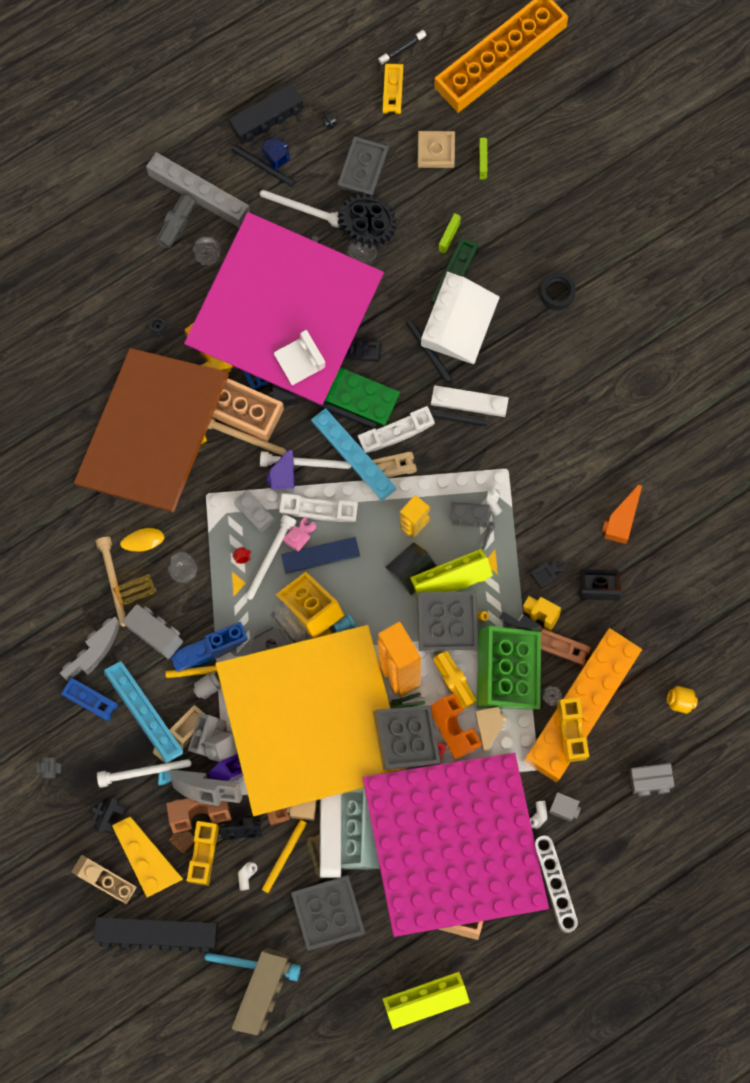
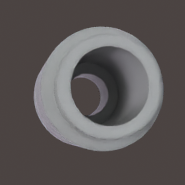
(207, 685)

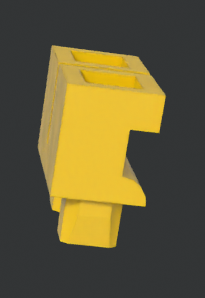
(542, 610)

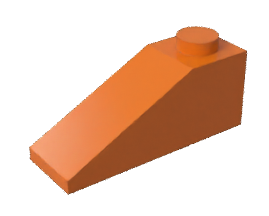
(621, 520)

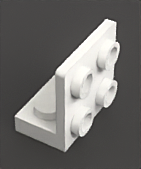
(300, 358)

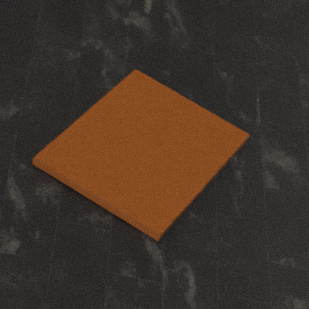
(151, 429)

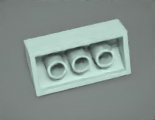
(357, 837)

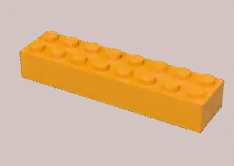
(500, 52)
(399, 660)
(595, 688)

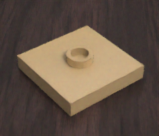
(436, 149)

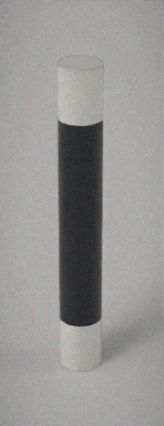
(406, 44)

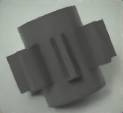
(48, 768)

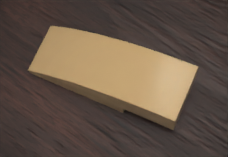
(183, 729)

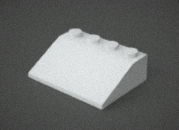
(459, 318)

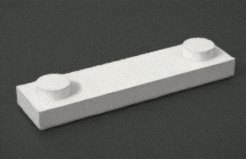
(469, 401)

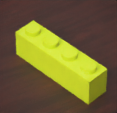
(454, 574)
(426, 1000)

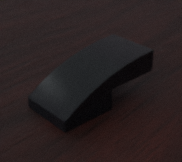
(364, 351)
(524, 624)

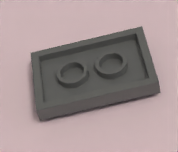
(363, 166)

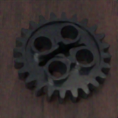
(355, 224)

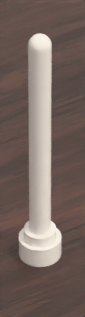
(332, 218)
(267, 459)
(286, 525)
(105, 778)

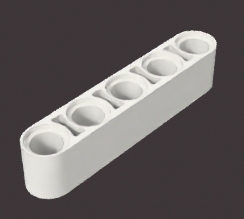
(330, 837)
(555, 894)

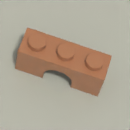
(183, 811)

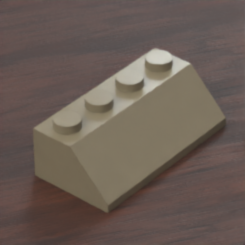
(261, 992)

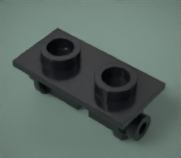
(250, 829)

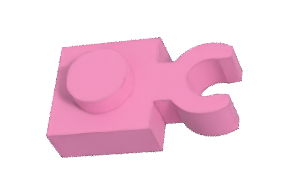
(299, 536)

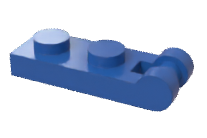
(89, 699)

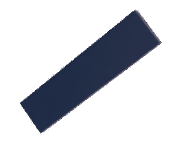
(320, 555)

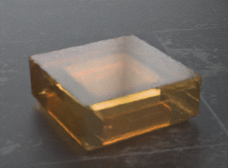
(182, 840)

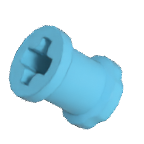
(344, 624)

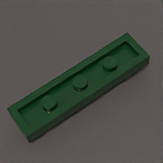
(459, 262)

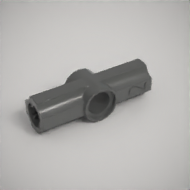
(175, 221)

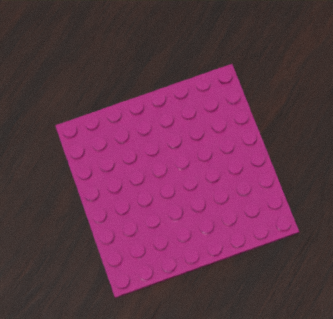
(275, 290)
(454, 844)

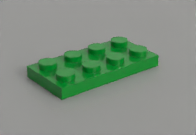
(362, 396)

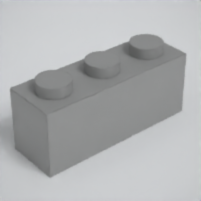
(153, 630)

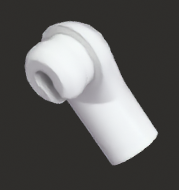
(492, 499)
(540, 816)
(244, 874)

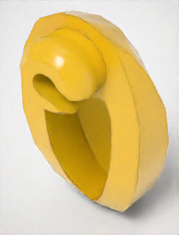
(142, 540)

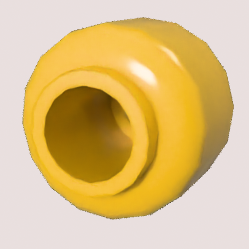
(682, 699)

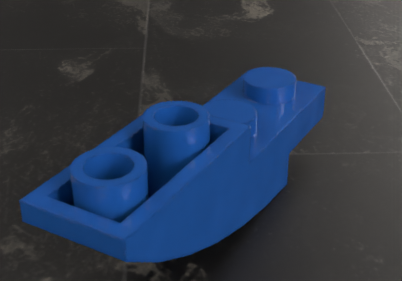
(211, 648)

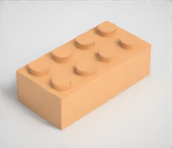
(248, 410)

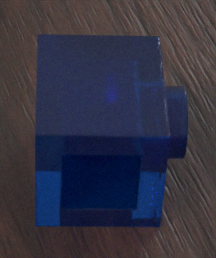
(275, 152)

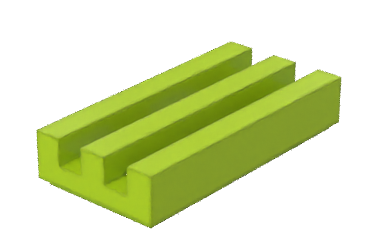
(483, 158)
(449, 233)

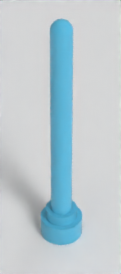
(293, 973)

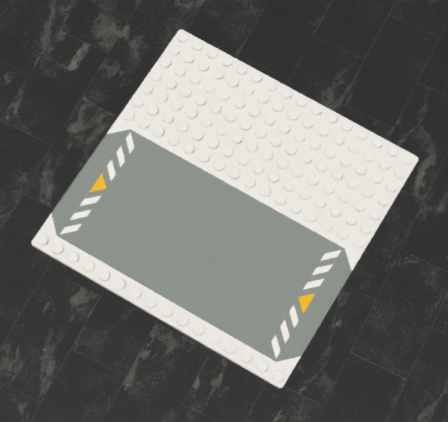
(367, 587)

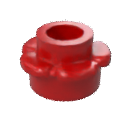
(241, 555)

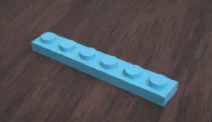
(353, 454)
(143, 712)

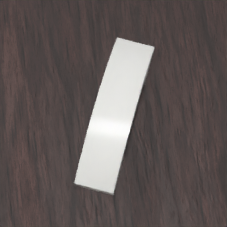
(397, 431)
(318, 509)

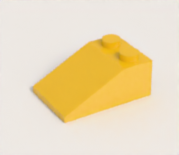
(311, 604)

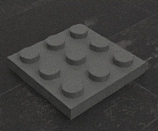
(447, 621)
(406, 737)
(328, 913)

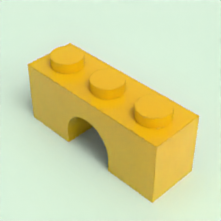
(414, 516)
(571, 728)
(203, 855)

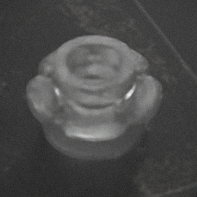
(547, 695)

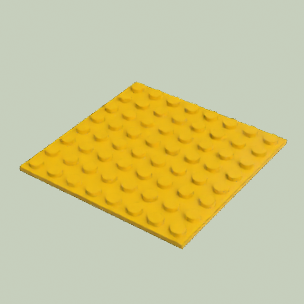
(306, 718)

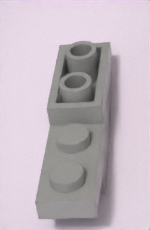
(99, 644)
(204, 790)

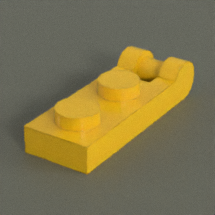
(393, 88)

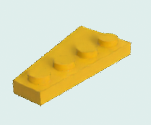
(145, 858)

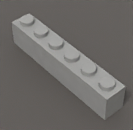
(200, 190)

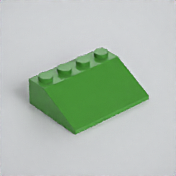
(508, 668)

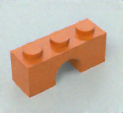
(445, 715)

